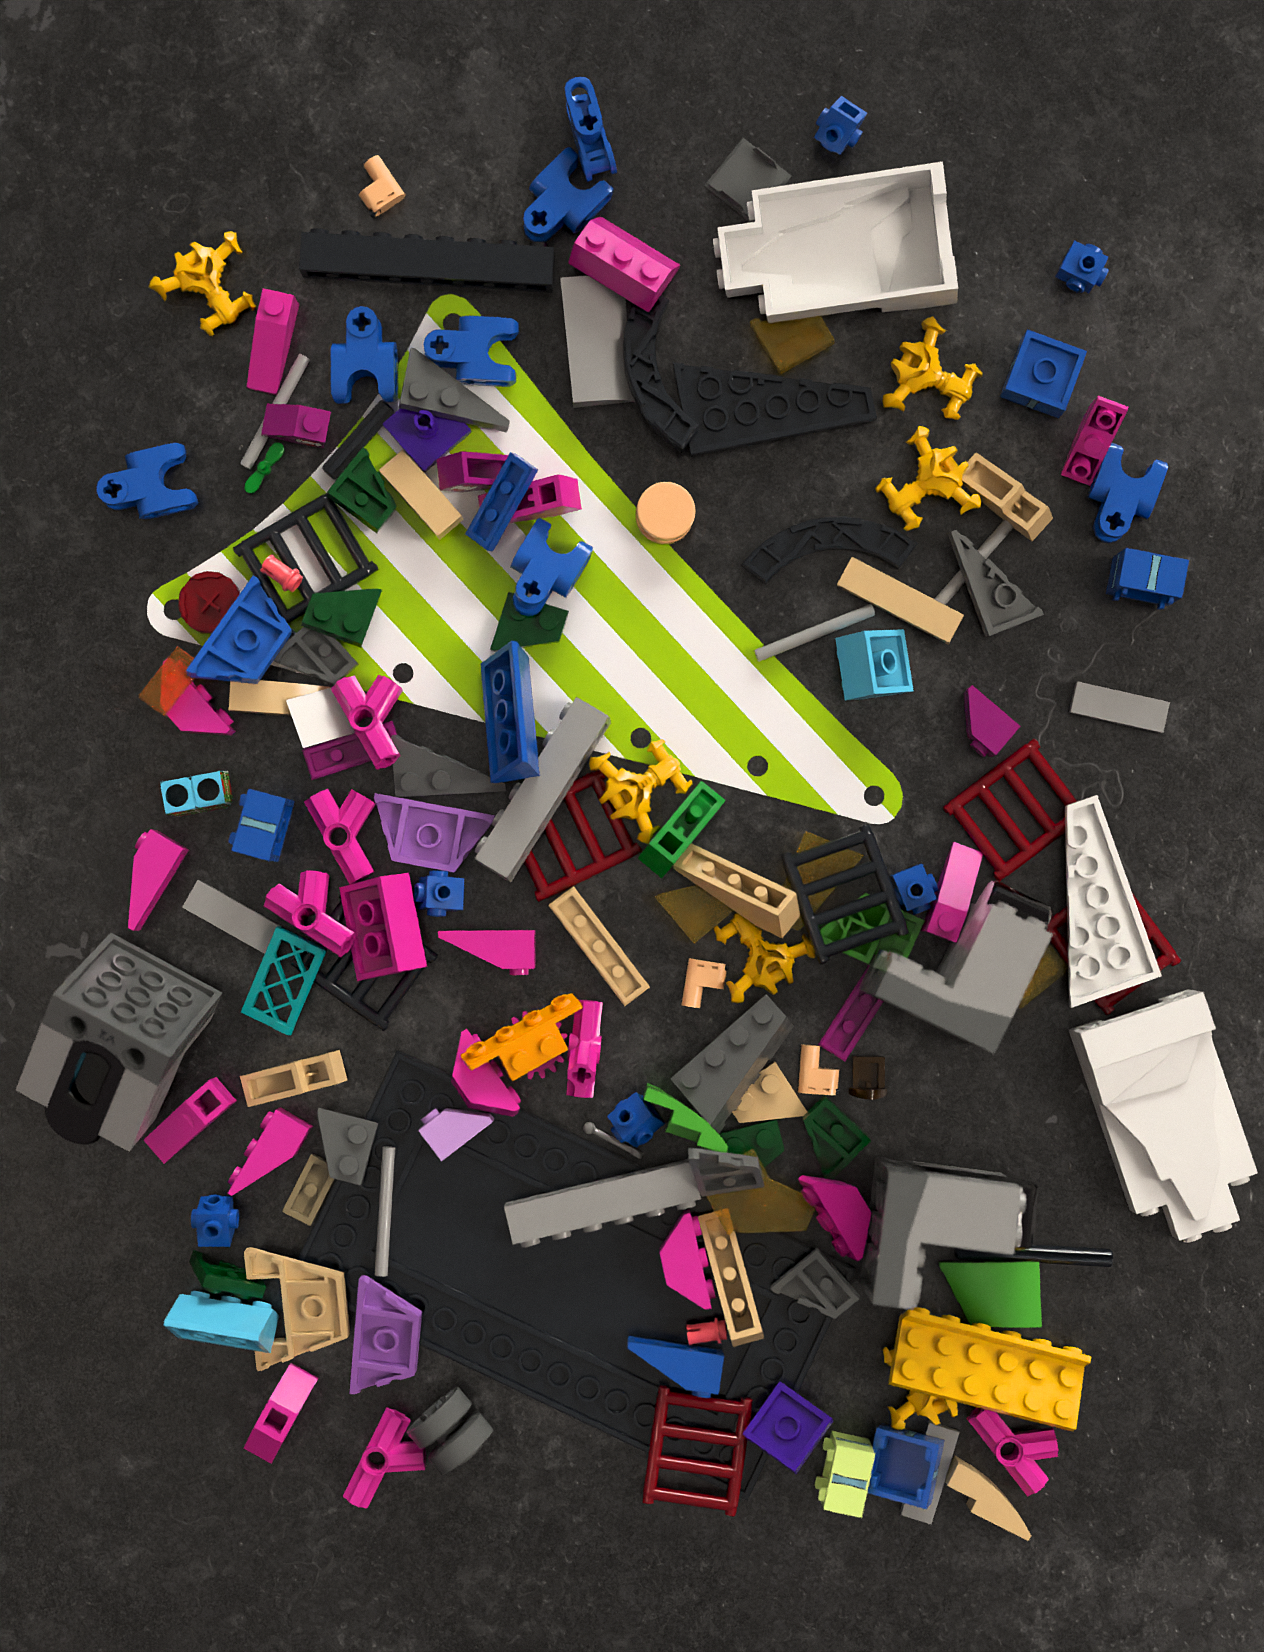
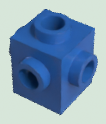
(840, 126)
(1083, 267)
(926, 887)
(439, 893)
(635, 1120)
(215, 1221)

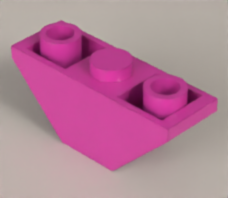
(1093, 439)
(197, 715)
(482, 1087)
(840, 1213)
(685, 1262)
(280, 1413)

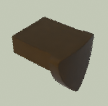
(868, 1077)

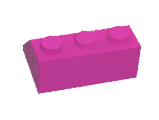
(622, 263)
(385, 925)

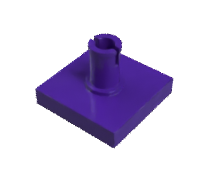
(425, 435)
(788, 1427)

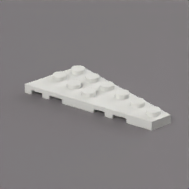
(1103, 922)

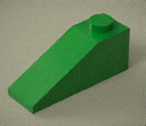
(681, 829)

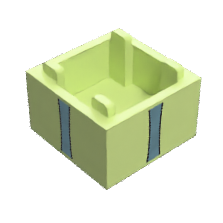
(845, 1473)

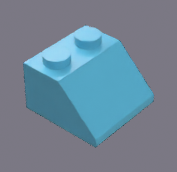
(874, 664)

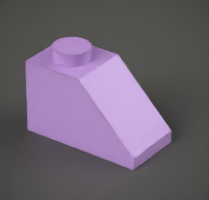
(452, 1129)

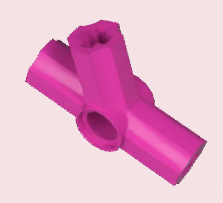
(373, 704)
(351, 819)
(309, 901)
(584, 1049)
(1029, 1446)
(398, 1457)

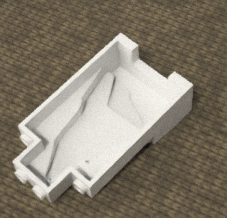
(843, 245)
(1167, 1112)

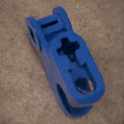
(592, 144)
(560, 201)
(469, 348)
(363, 356)
(144, 483)
(1122, 495)
(545, 569)

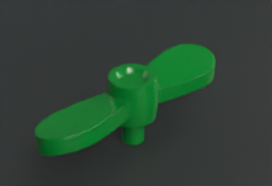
(264, 467)

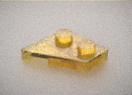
(792, 340)

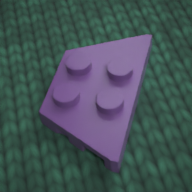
(430, 832)
(383, 1337)

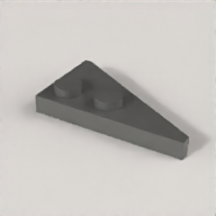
(434, 390)
(993, 596)
(427, 773)

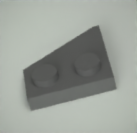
(346, 1144)
(724, 1172)

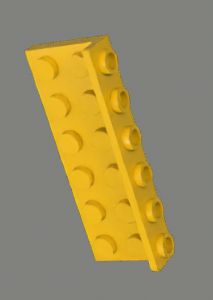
(988, 1368)

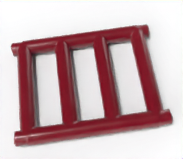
(981, 789)
(600, 862)
(1167, 957)
(656, 1460)

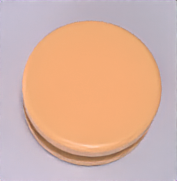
(665, 512)

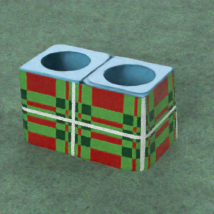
(222, 801)

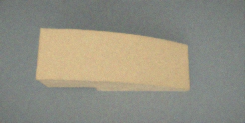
(421, 494)
(1006, 497)
(267, 696)
(293, 1078)
(985, 1497)

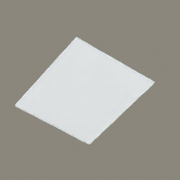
(318, 717)

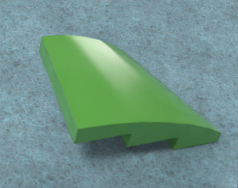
(869, 919)
(685, 1121)
(997, 1292)

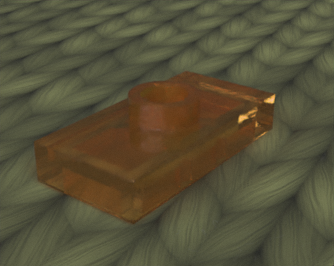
(168, 682)

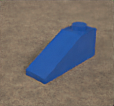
(688, 1365)

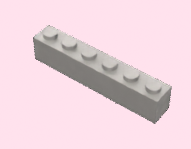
(540, 796)
(601, 1202)

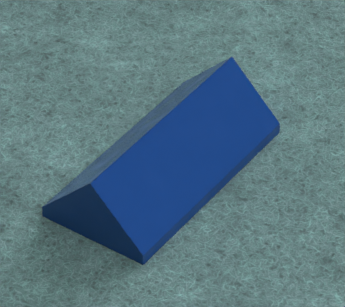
(509, 715)

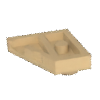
(769, 1098)

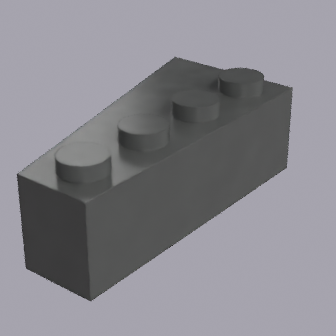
(733, 1062)

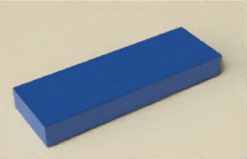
(501, 501)

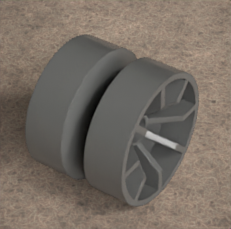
(456, 1438)

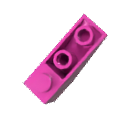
(189, 1119)
(278, 1143)

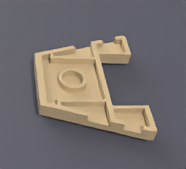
(311, 1301)

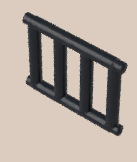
(300, 518)
(886, 895)
(354, 999)

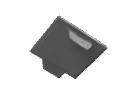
(744, 171)

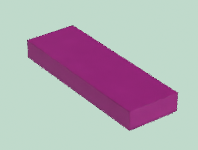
(339, 754)
(850, 1022)

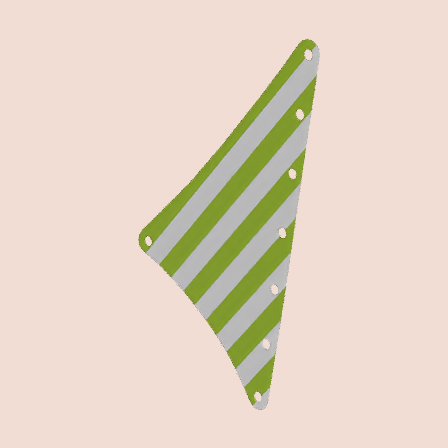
(639, 630)

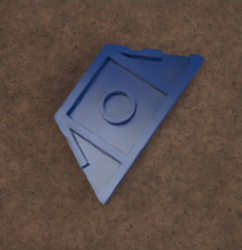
(243, 640)

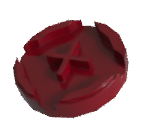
(206, 600)

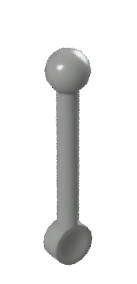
(590, 1128)

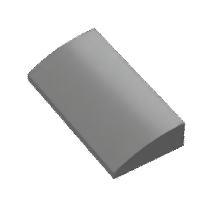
(595, 341)

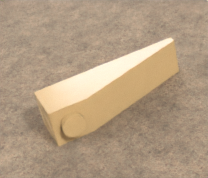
(741, 890)
(731, 1281)

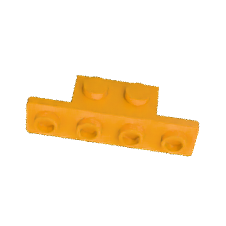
(526, 1042)

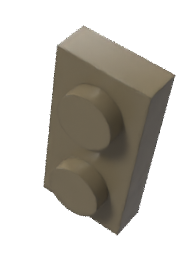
(309, 1191)

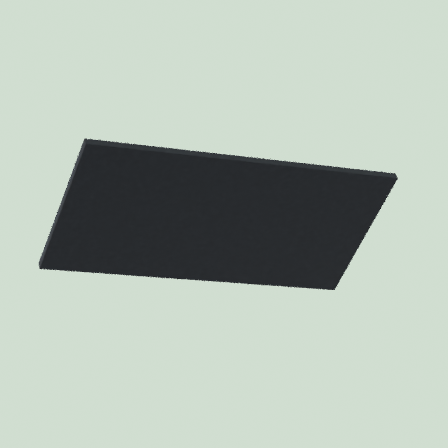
(561, 1310)

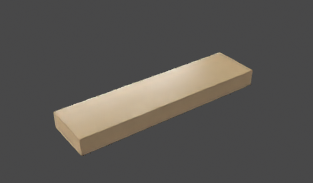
(900, 600)
(599, 946)

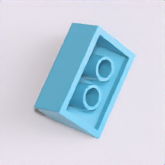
(223, 1321)

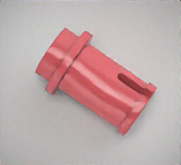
(281, 573)
(707, 1332)

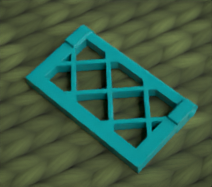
(259, 985)

